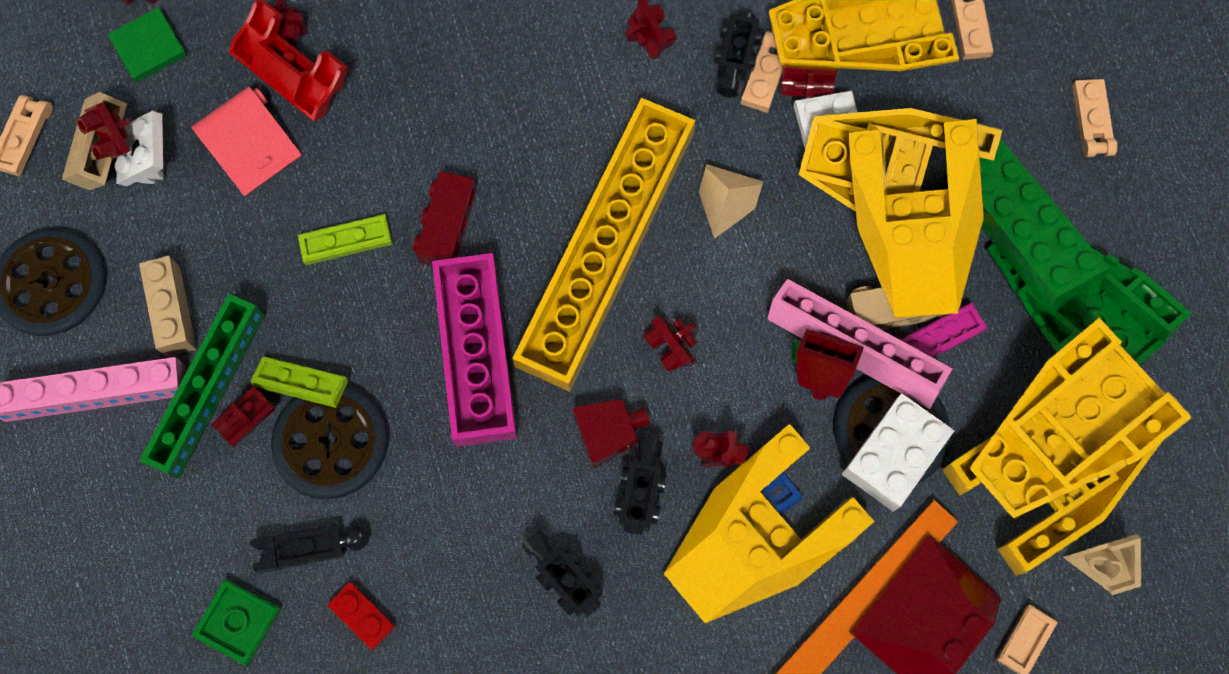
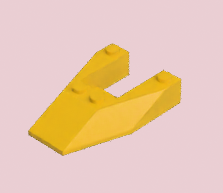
(907, 148)
(924, 238)
(1072, 515)
(745, 548)

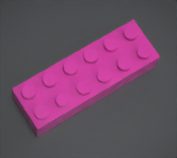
(474, 350)

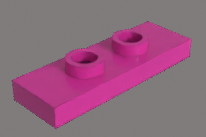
(947, 332)

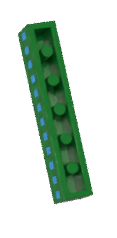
(202, 386)

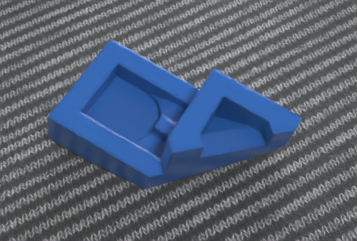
(785, 499)

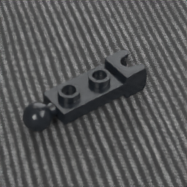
(307, 547)

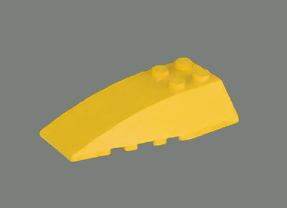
(1076, 423)

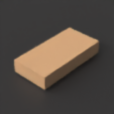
(1026, 640)

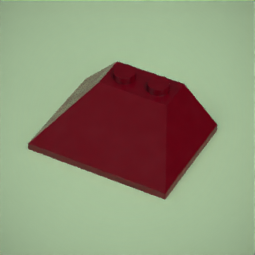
(928, 614)

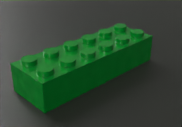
(1035, 233)

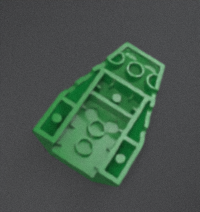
(1126, 302)

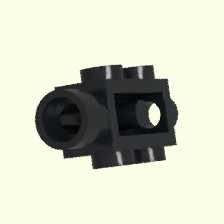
(737, 54)
(639, 497)
(571, 580)

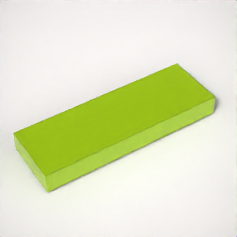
(344, 239)
(299, 381)

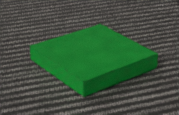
(147, 45)
(236, 622)

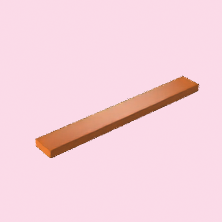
(833, 632)

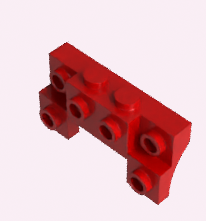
(284, 67)

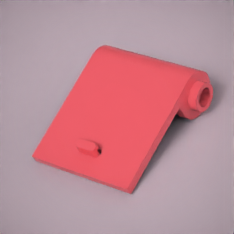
(246, 140)

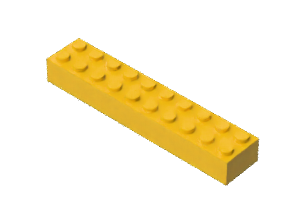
(604, 245)

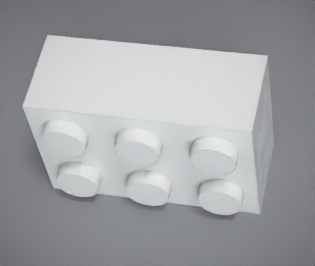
(898, 452)

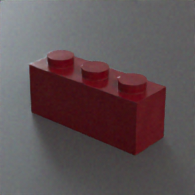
(445, 218)

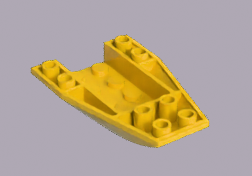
(862, 34)

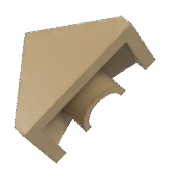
(727, 197)
(1112, 565)

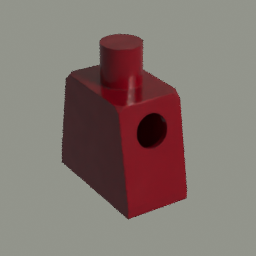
(826, 364)
(608, 429)

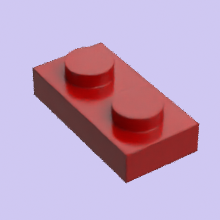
(361, 616)

